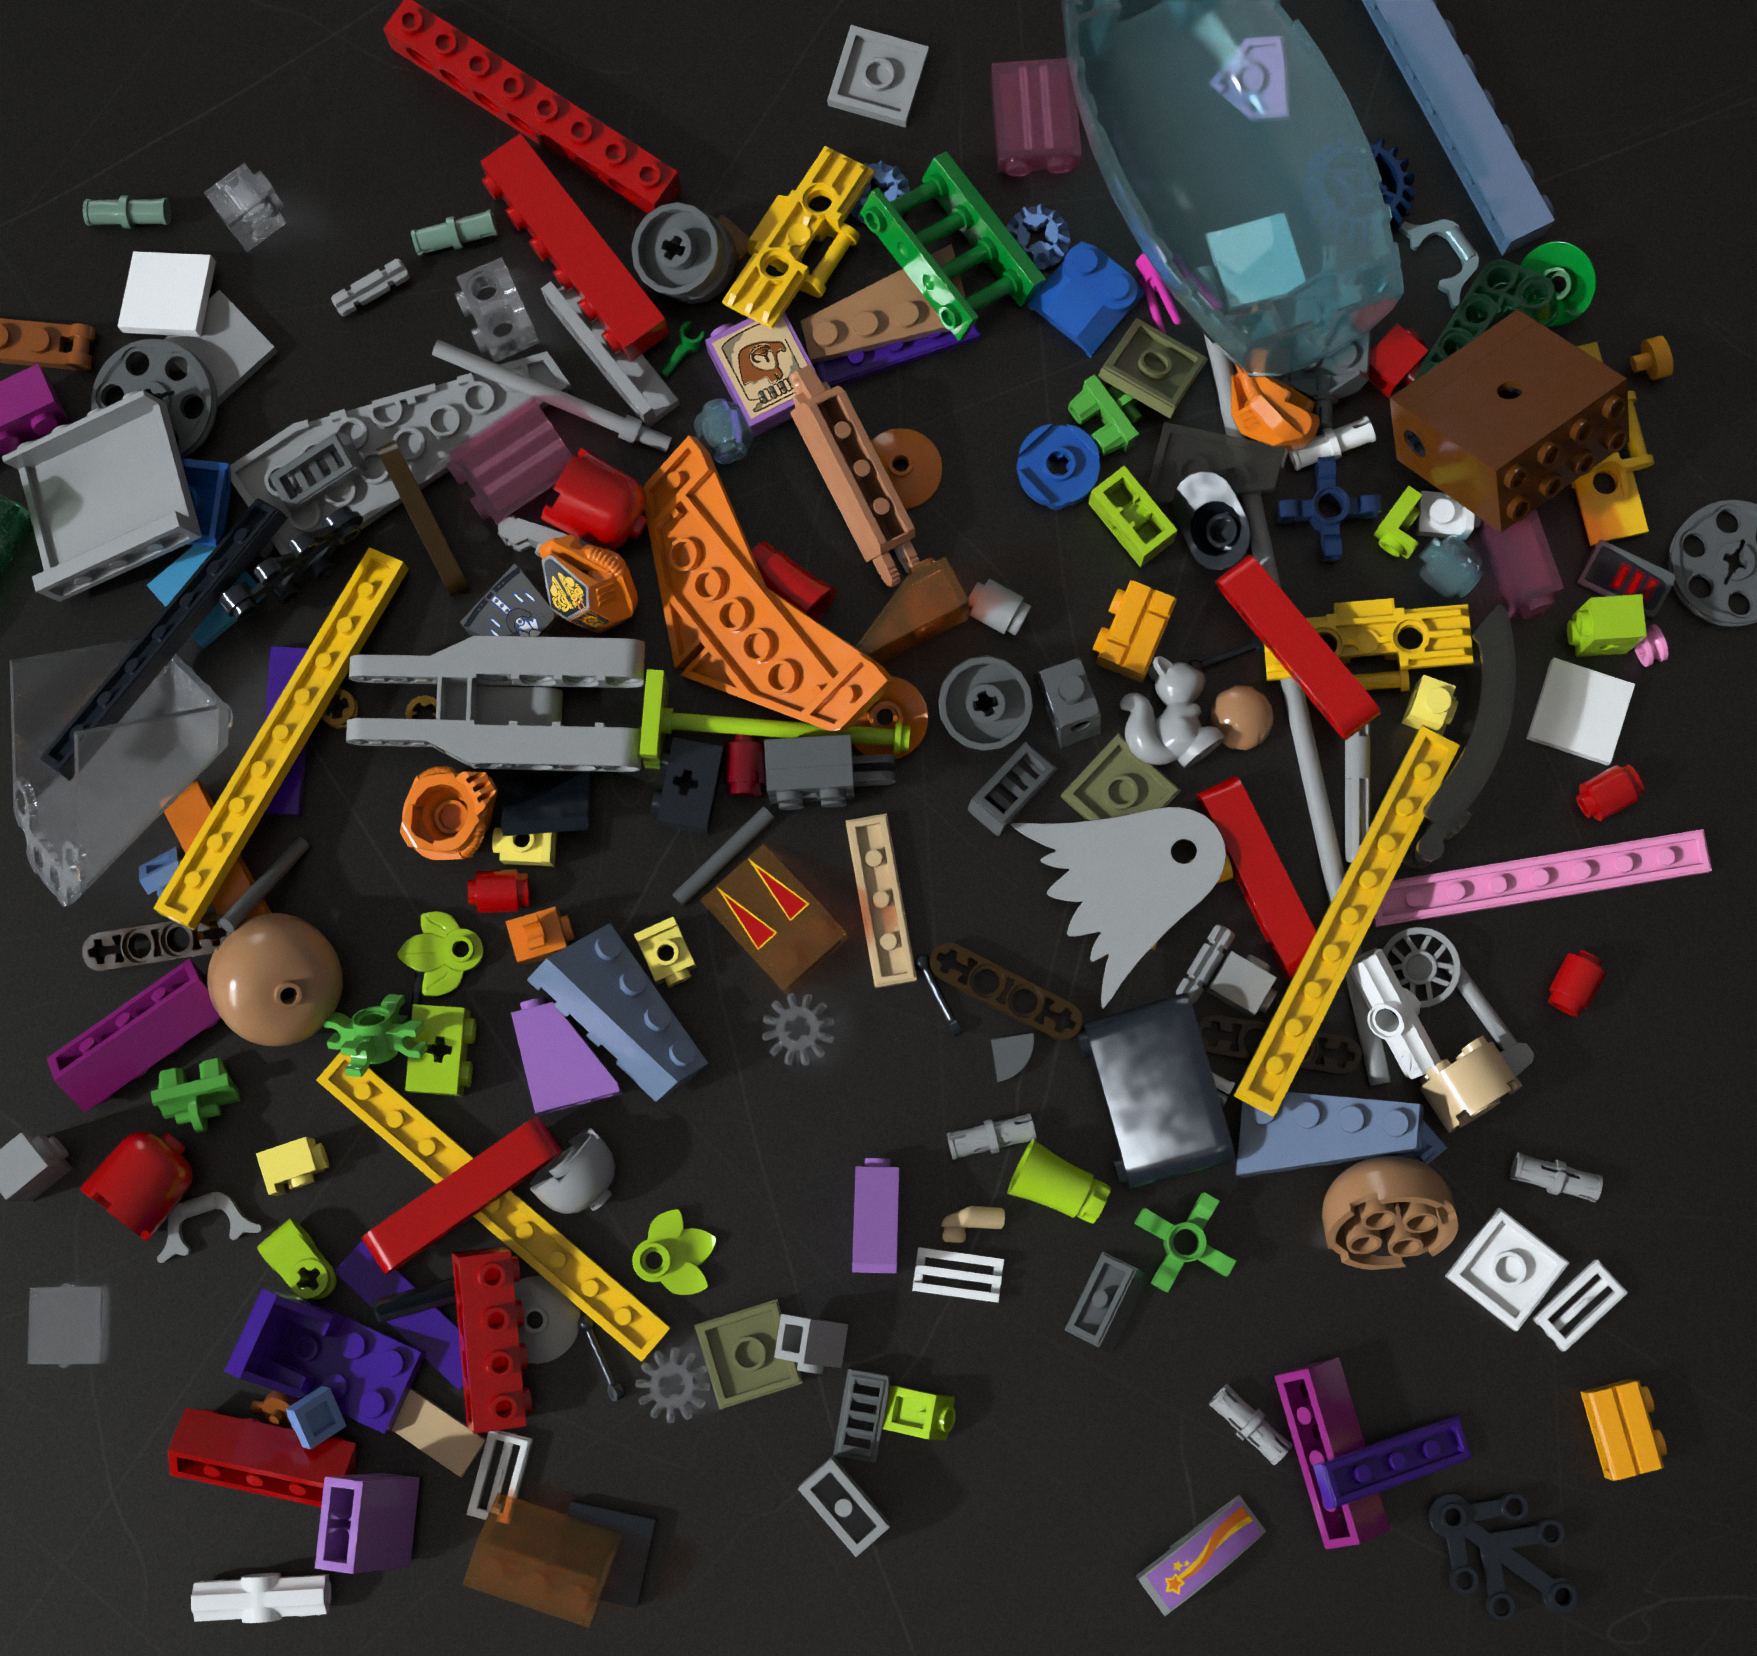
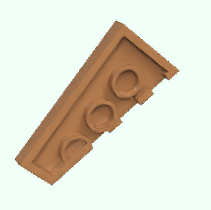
(875, 317)

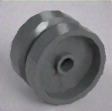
(684, 253)
(1009, 707)

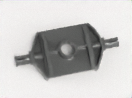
(1334, 377)

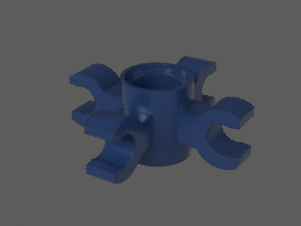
(1307, 510)

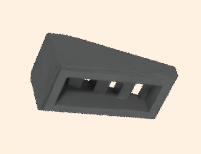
(324, 450)
(990, 815)
(871, 1379)

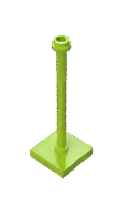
(661, 720)

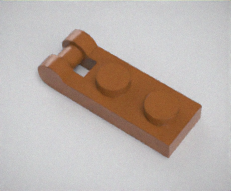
(44, 344)

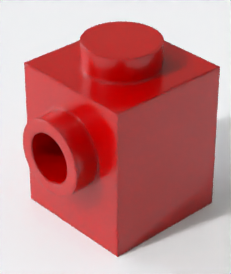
(1396, 359)

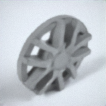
(1421, 967)

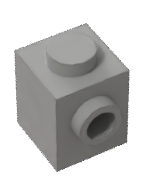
(1244, 984)
(811, 1342)

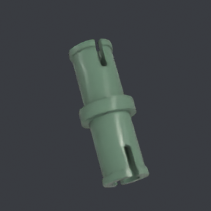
(127, 211)
(454, 232)

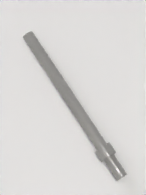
(628, 428)

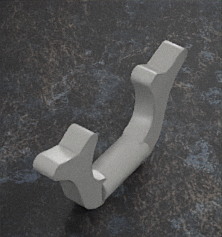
(1450, 231)
(216, 1200)

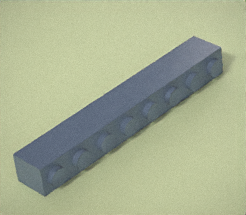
(1464, 120)

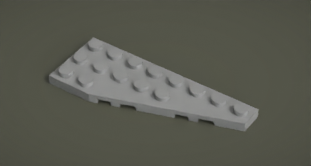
(421, 422)

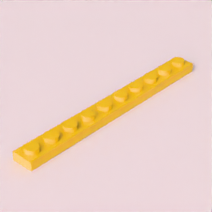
(280, 739)
(1345, 923)
(507, 1217)

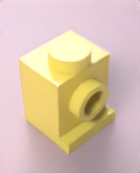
(1431, 705)
(538, 852)
(666, 934)
(292, 1164)

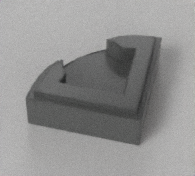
(1011, 1055)

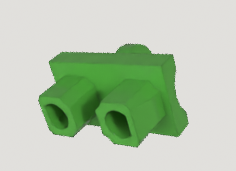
(1097, 401)
(195, 1099)

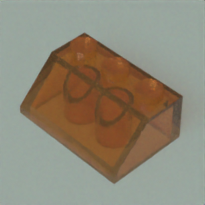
(543, 1560)

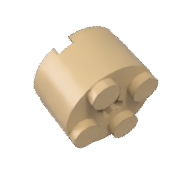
(1469, 1085)

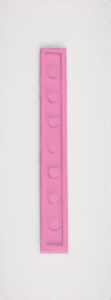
(1544, 877)

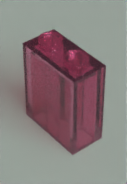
(1035, 117)
(509, 460)
(1523, 566)

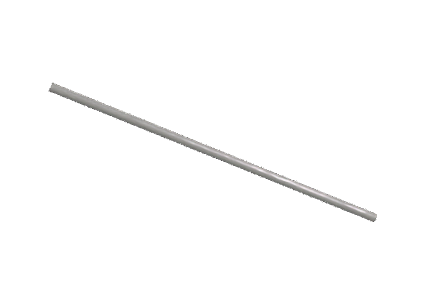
(1302, 734)

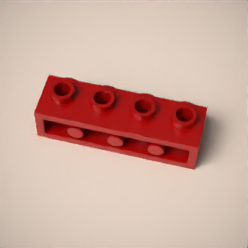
(490, 1339)
(256, 1457)

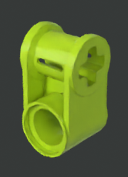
(293, 1255)

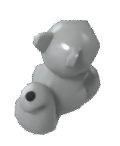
(1177, 731)

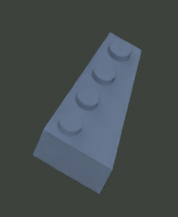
(621, 1010)
(1325, 1131)

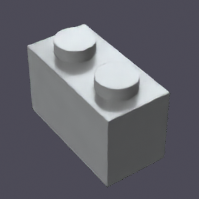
(31, 1166)
(844, 1506)

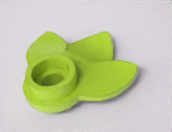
(435, 953)
(681, 1254)

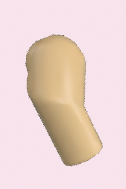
(971, 1217)

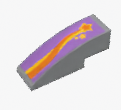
(1201, 1555)

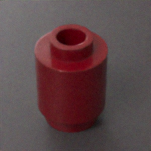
(744, 766)

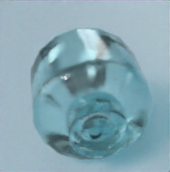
(723, 431)
(1450, 566)

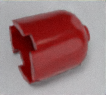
(597, 503)
(141, 1181)

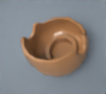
(1242, 716)

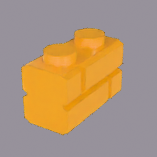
(1135, 631)
(1624, 1429)

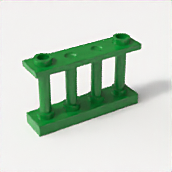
(980, 226)

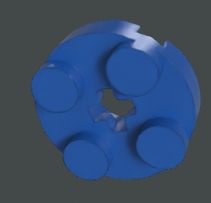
(1058, 442)

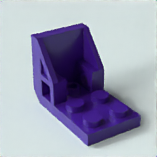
(304, 1345)

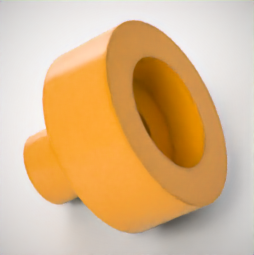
(1654, 358)

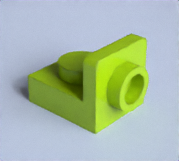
(1400, 516)
(919, 1413)

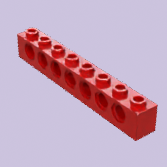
(531, 108)

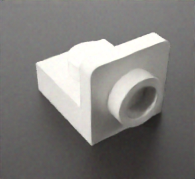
(1444, 517)

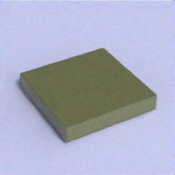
(1152, 368)
(1118, 785)
(742, 1352)

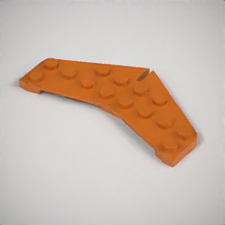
(720, 605)

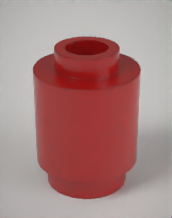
(1609, 792)
(499, 891)
(1576, 983)

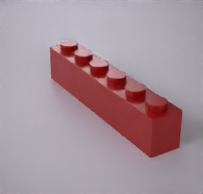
(574, 248)

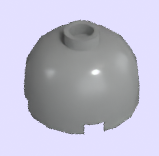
(577, 1176)

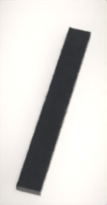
(169, 630)

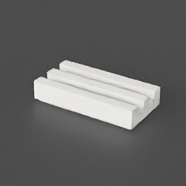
(994, 1279)
(1552, 1330)
(509, 1440)

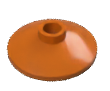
(924, 471)
(906, 707)

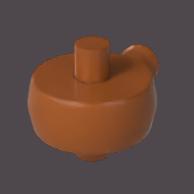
(275, 1408)

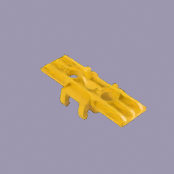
(789, 231)
(1620, 512)
(1373, 630)

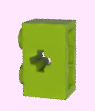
(1132, 516)
(1607, 625)
(458, 1030)

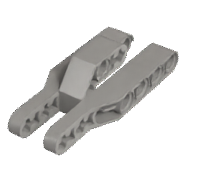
(507, 724)

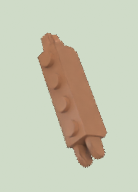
(853, 474)

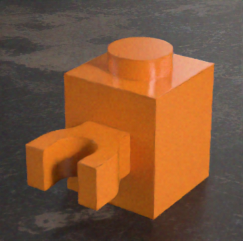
(539, 935)

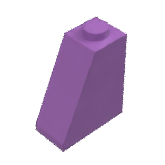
(558, 1060)
(876, 1217)

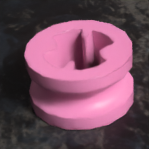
(1652, 647)

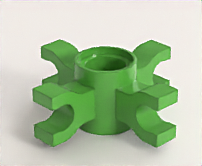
(375, 1035)
(1195, 1223)

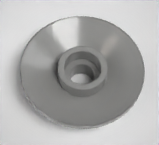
(559, 1319)

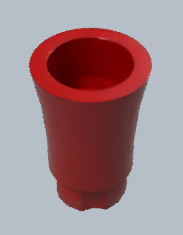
(793, 581)

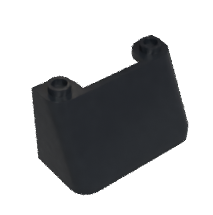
(1158, 1092)

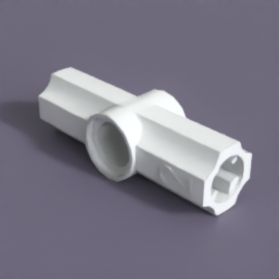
(1384, 993)
(261, 1597)

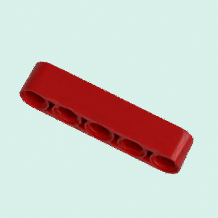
(1298, 647)
(1259, 873)
(461, 1195)

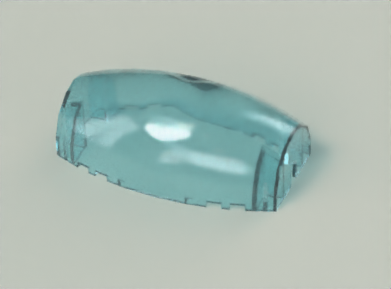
(1242, 129)

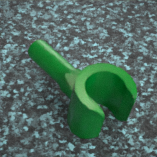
(685, 346)

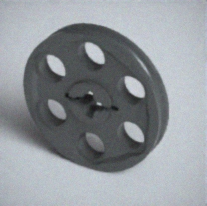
(159, 382)
(1713, 567)

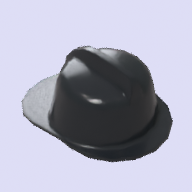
(1212, 520)

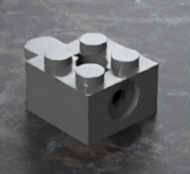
(820, 771)

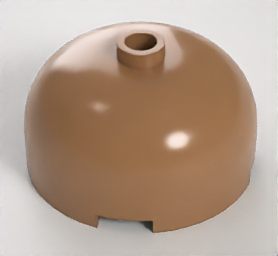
(275, 980)
(1390, 1195)

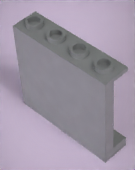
(105, 494)

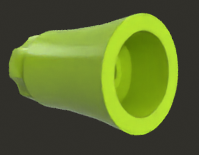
(1058, 1184)

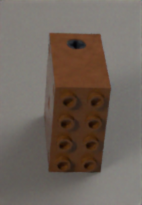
(1510, 420)

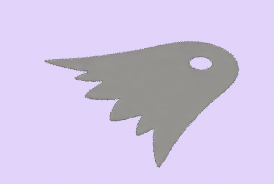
(1129, 879)

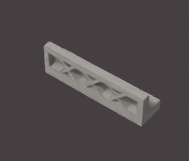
(634, 380)

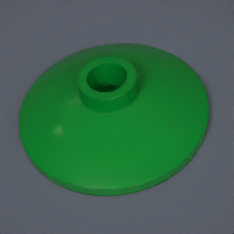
(1572, 264)

